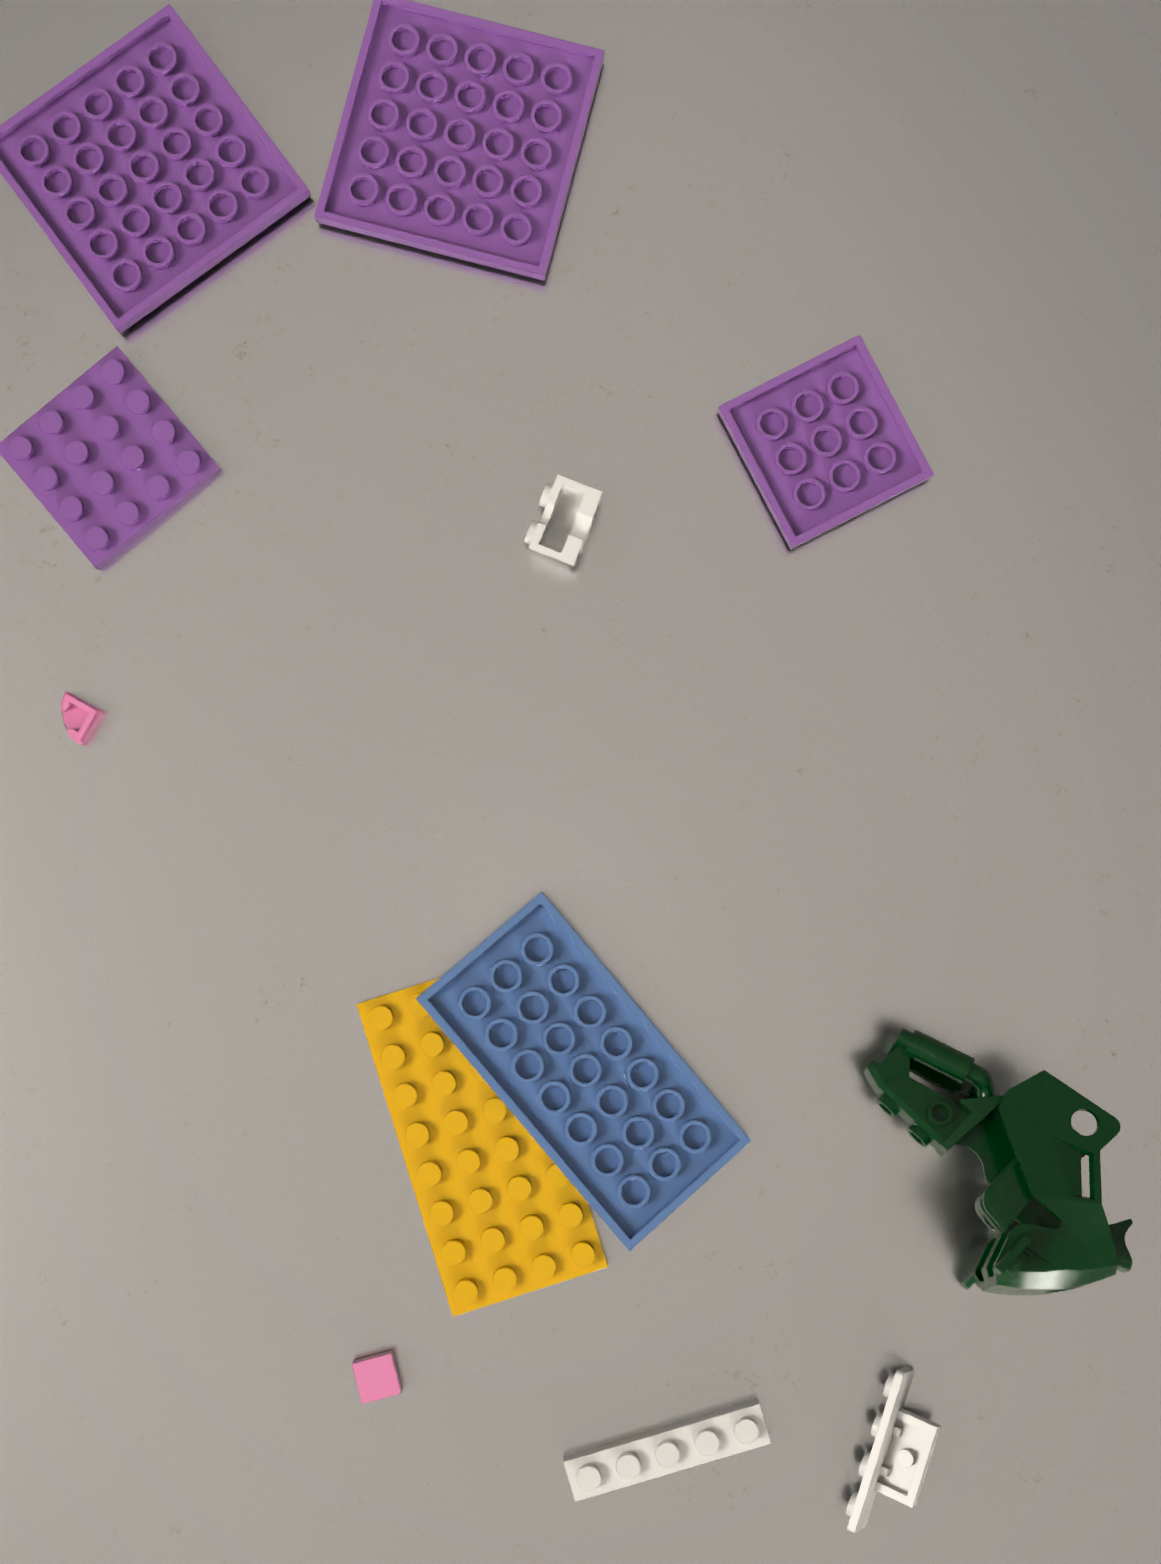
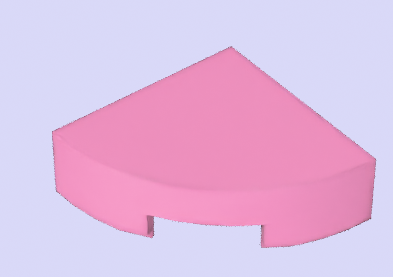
(79, 717)

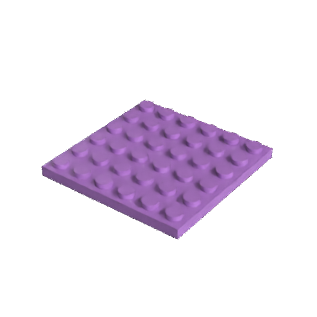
(460, 136)
(146, 168)

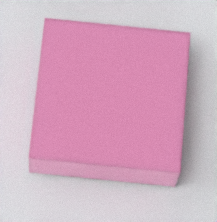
(377, 1377)

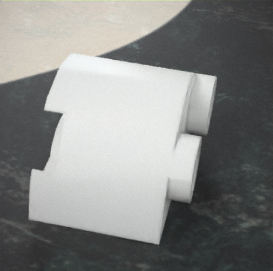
(565, 520)

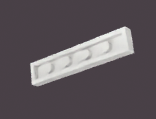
(666, 1450)

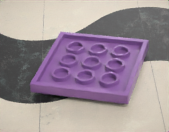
(825, 442)
(107, 458)

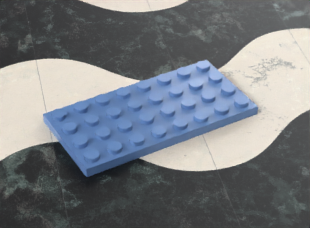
(584, 1070)

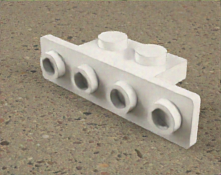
(898, 1455)

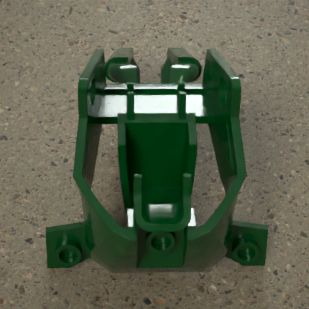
(1026, 1158)

